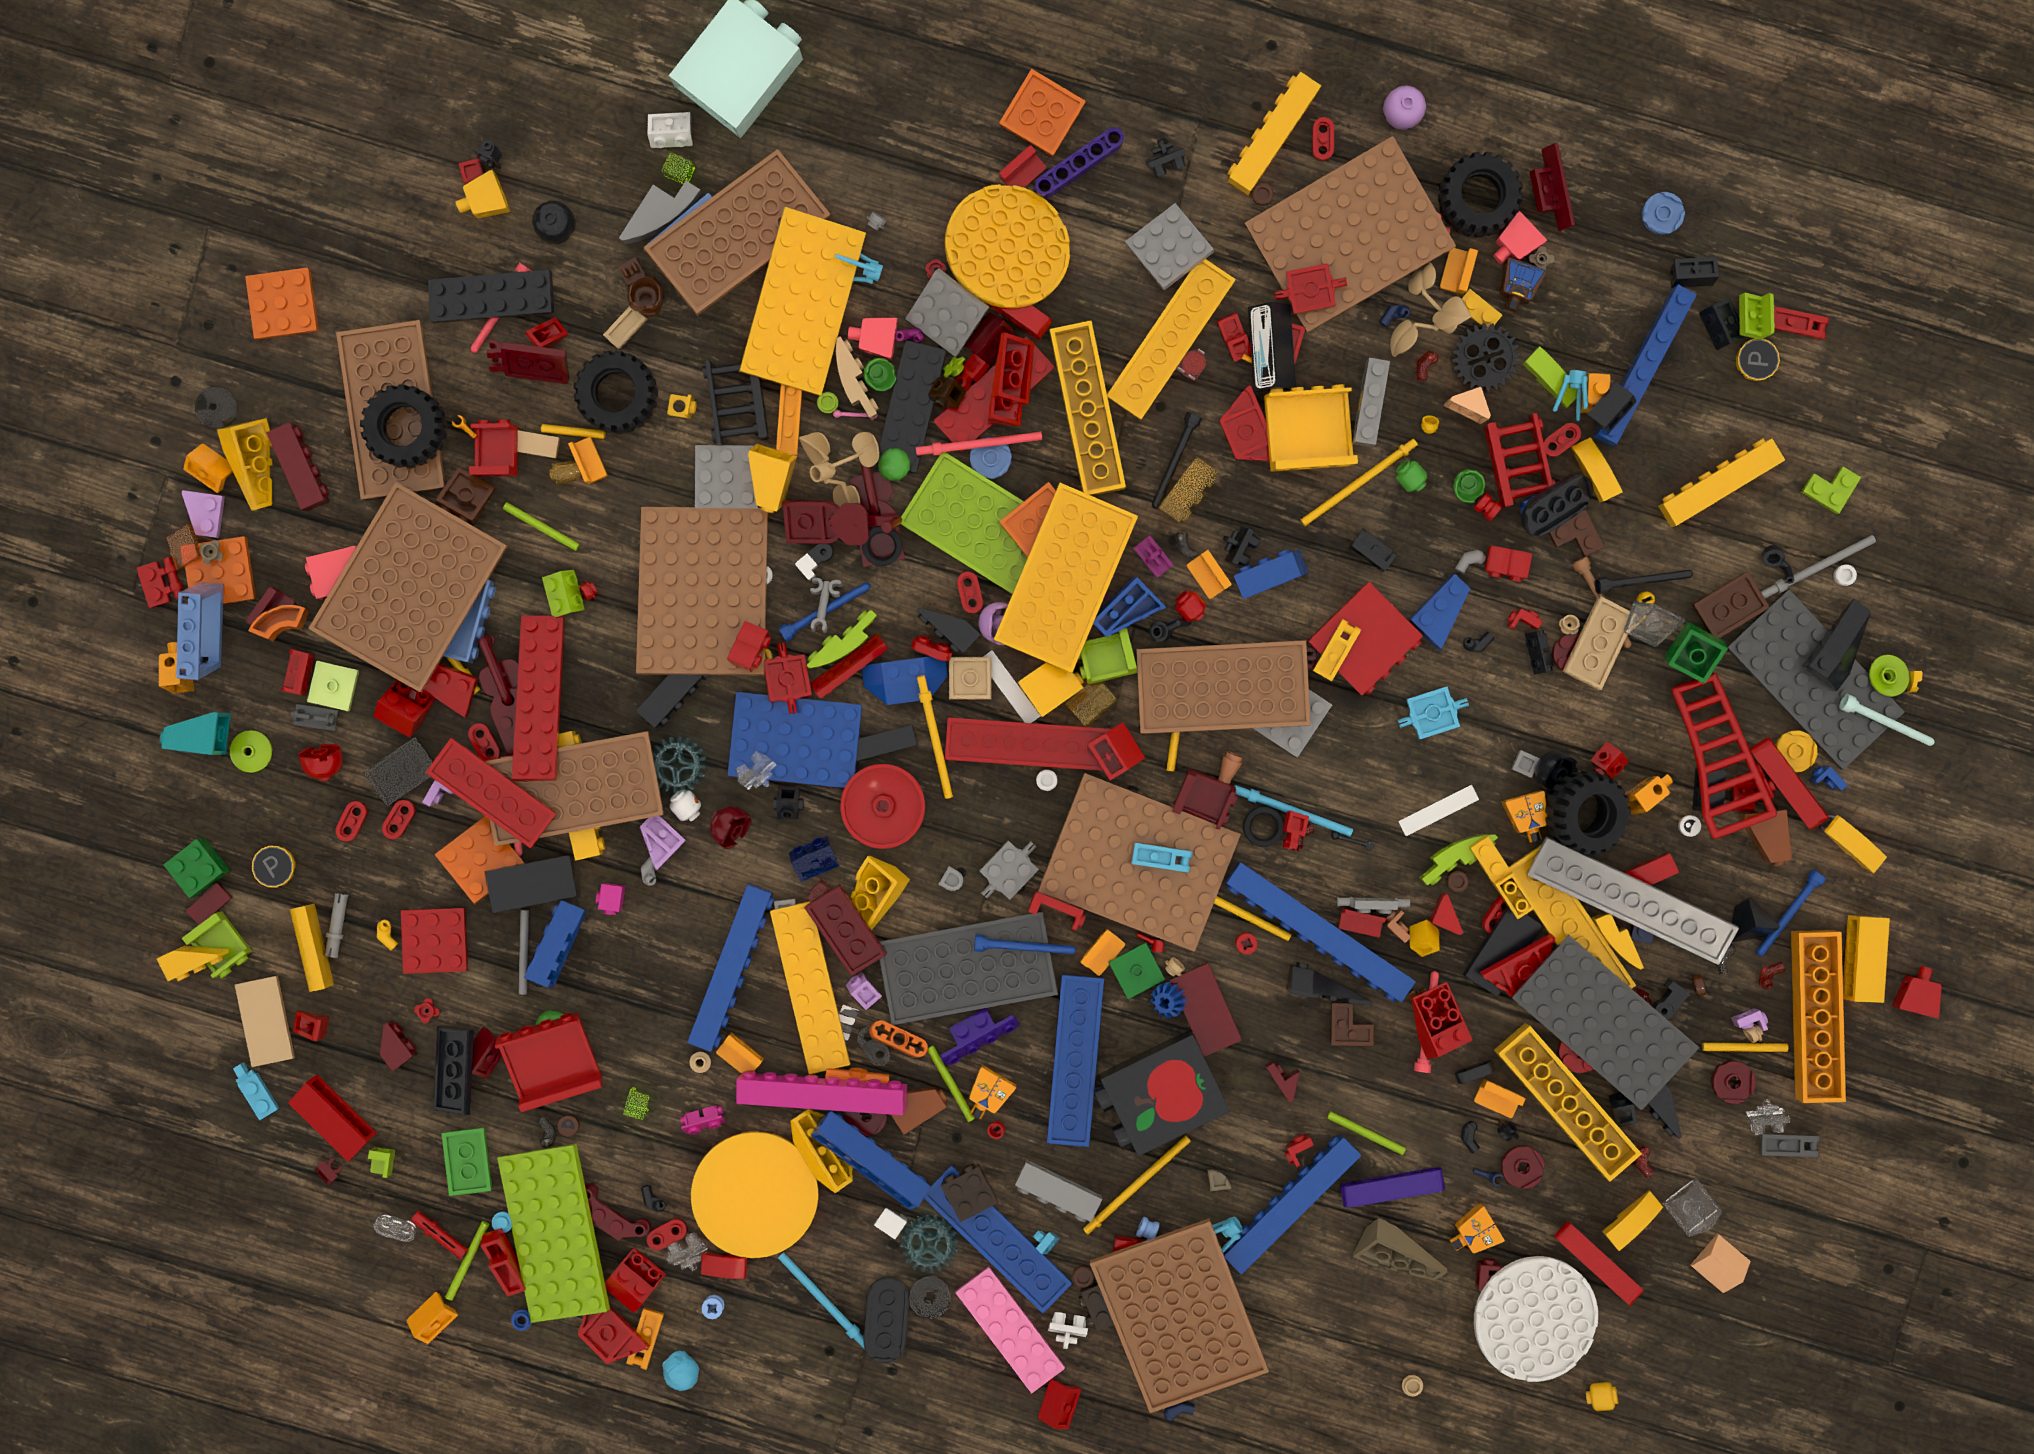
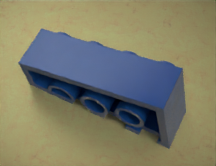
(555, 945)

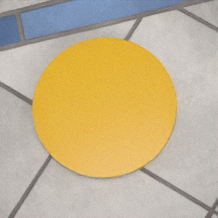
(1007, 246)
(754, 1194)

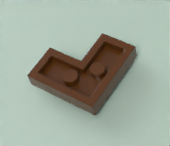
(1581, 530)
(1343, 1030)

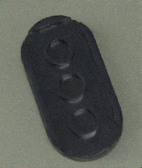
(1556, 504)
(886, 1319)

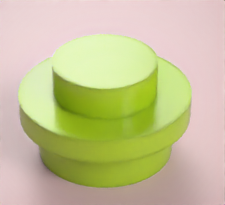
(827, 402)

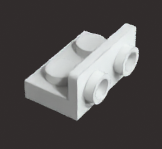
(669, 130)

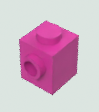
(610, 898)

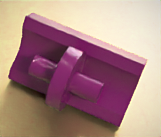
(1153, 556)

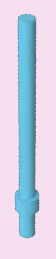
(1254, 796)
(851, 1329)

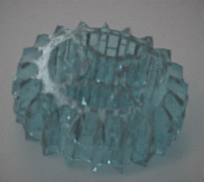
(659, 763)
(935, 1251)

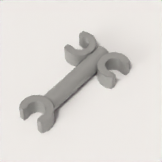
(824, 589)

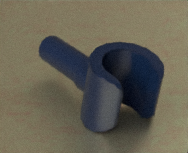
(1491, 1176)

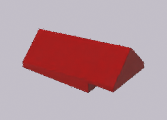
(1011, 380)

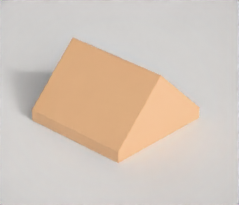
(1471, 405)
(1721, 1264)

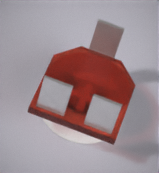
(1192, 364)

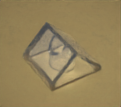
(1651, 623)
(1693, 1208)

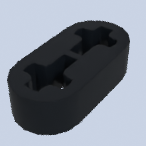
(1475, 1071)

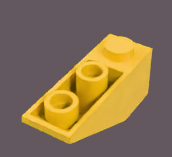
(188, 958)

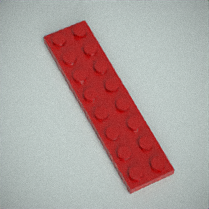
(538, 698)
(1021, 743)

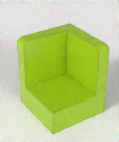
(382, 1161)

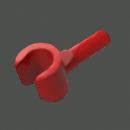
(1158, 945)

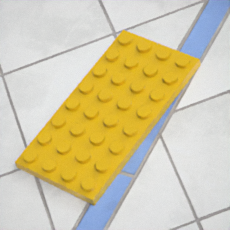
(802, 302)
(1065, 577)

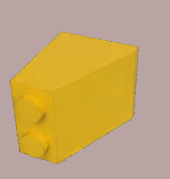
(770, 476)
(1050, 687)

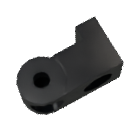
(1671, 1000)

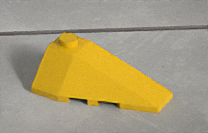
(249, 457)

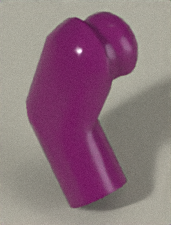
(907, 334)

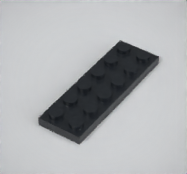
(491, 296)
(910, 404)

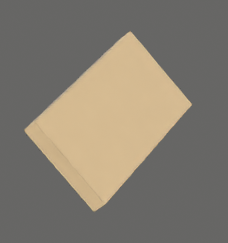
(1598, 644)
(264, 1021)

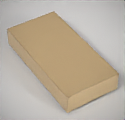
(625, 327)
(538, 444)

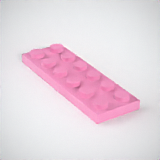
(1010, 1329)

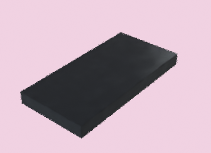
(530, 883)
(1503, 940)
(453, 1070)

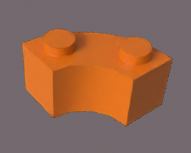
(279, 619)

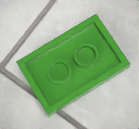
(467, 1161)

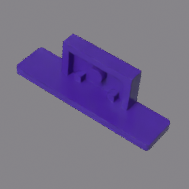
(975, 1033)

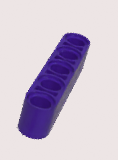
(1084, 154)
(1392, 1187)

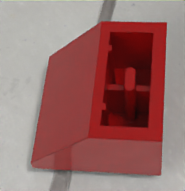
(403, 708)
(1116, 751)
(634, 1280)

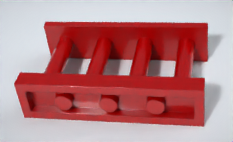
(1499, 454)

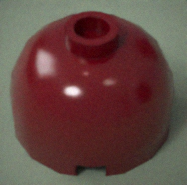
(728, 825)

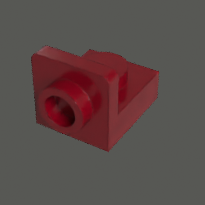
(1482, 1271)

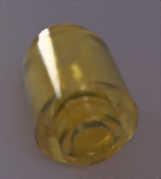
(564, 472)

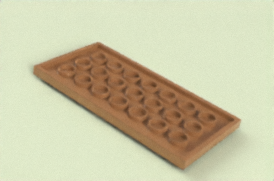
(731, 232)
(371, 362)
(1223, 687)
(593, 786)

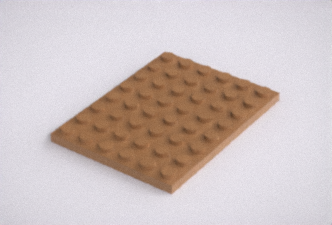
(1359, 219)
(698, 586)
(408, 587)
(1096, 872)
(1179, 1315)

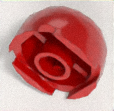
(321, 762)

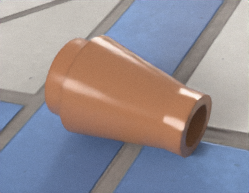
(1230, 764)

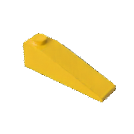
(877, 889)

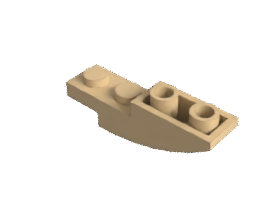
(849, 372)

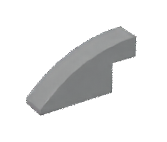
(658, 212)

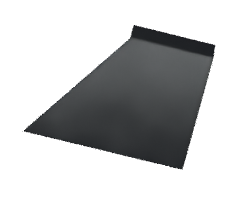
(1752, 921)

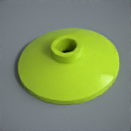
(1896, 673)
(260, 748)

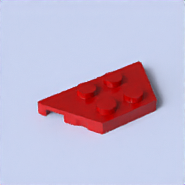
(1246, 428)
(1517, 968)
(610, 1336)

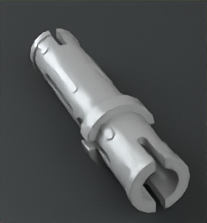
(336, 925)

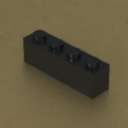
(668, 697)

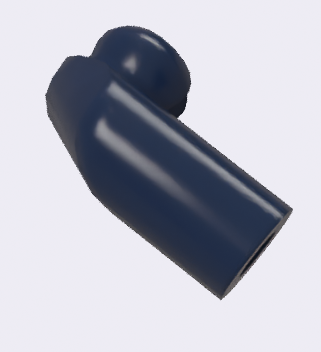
(1394, 312)
(1172, 1412)

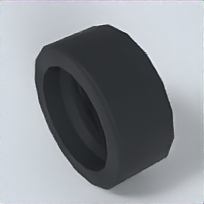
(882, 561)
(1263, 842)

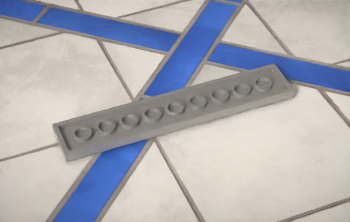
(1632, 900)

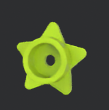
(954, 368)

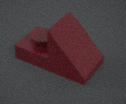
(1286, 1084)

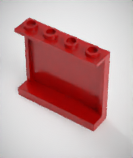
(1380, 644)
(550, 1061)

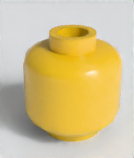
(1602, 1396)

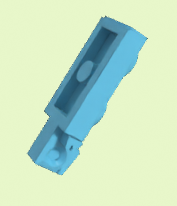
(255, 1091)

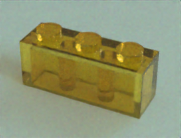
(1188, 490)

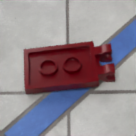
(529, 362)

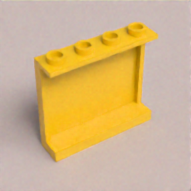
(1309, 428)

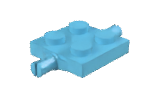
(1433, 712)

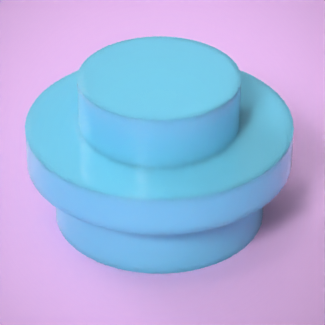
(502, 1220)

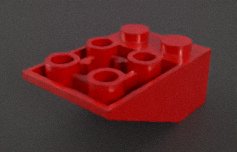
(1439, 1021)

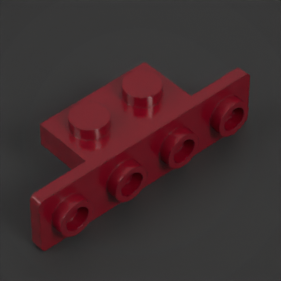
(1551, 188)

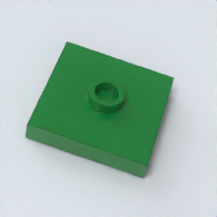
(1136, 970)

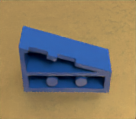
(1270, 573)
(1126, 606)
(1440, 611)

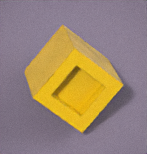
(1424, 938)

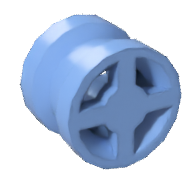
(1147, 1229)
(716, 1302)

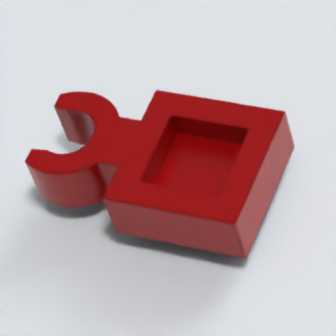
(973, 370)
(1770, 785)

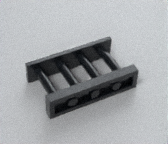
(756, 407)

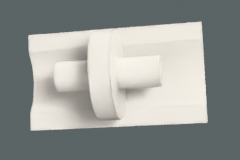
(1058, 1326)

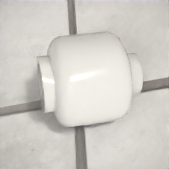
(685, 805)

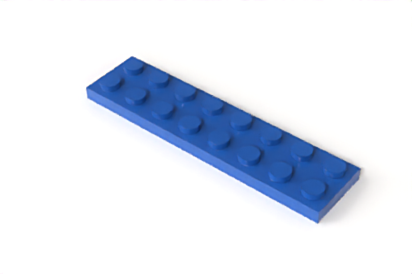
(1075, 1060)
(1004, 1248)

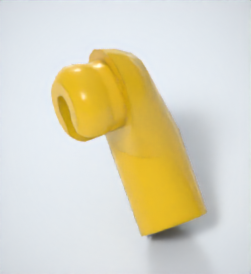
(384, 934)

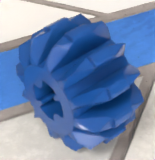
(1168, 1000)

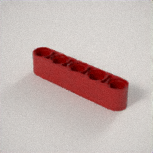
(1026, 318)
(1789, 783)
(1598, 1263)

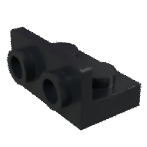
(1722, 323)

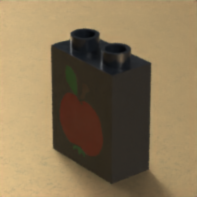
(1161, 1094)

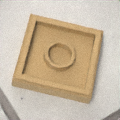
(970, 678)

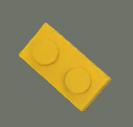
(1480, 310)

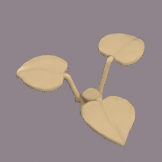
(1446, 319)
(818, 449)

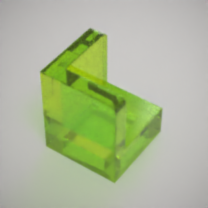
(678, 168)
(636, 1104)

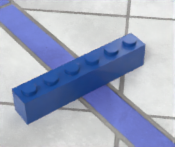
(870, 1160)

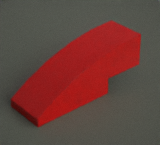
(1654, 869)
(503, 1261)

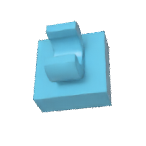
(1046, 1242)

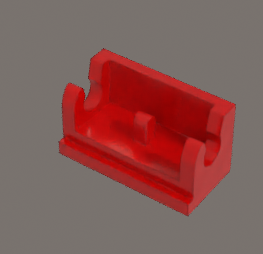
(298, 672)

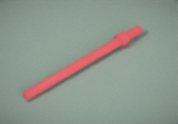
(937, 448)

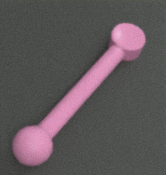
(837, 413)

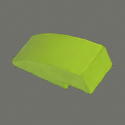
(1549, 375)

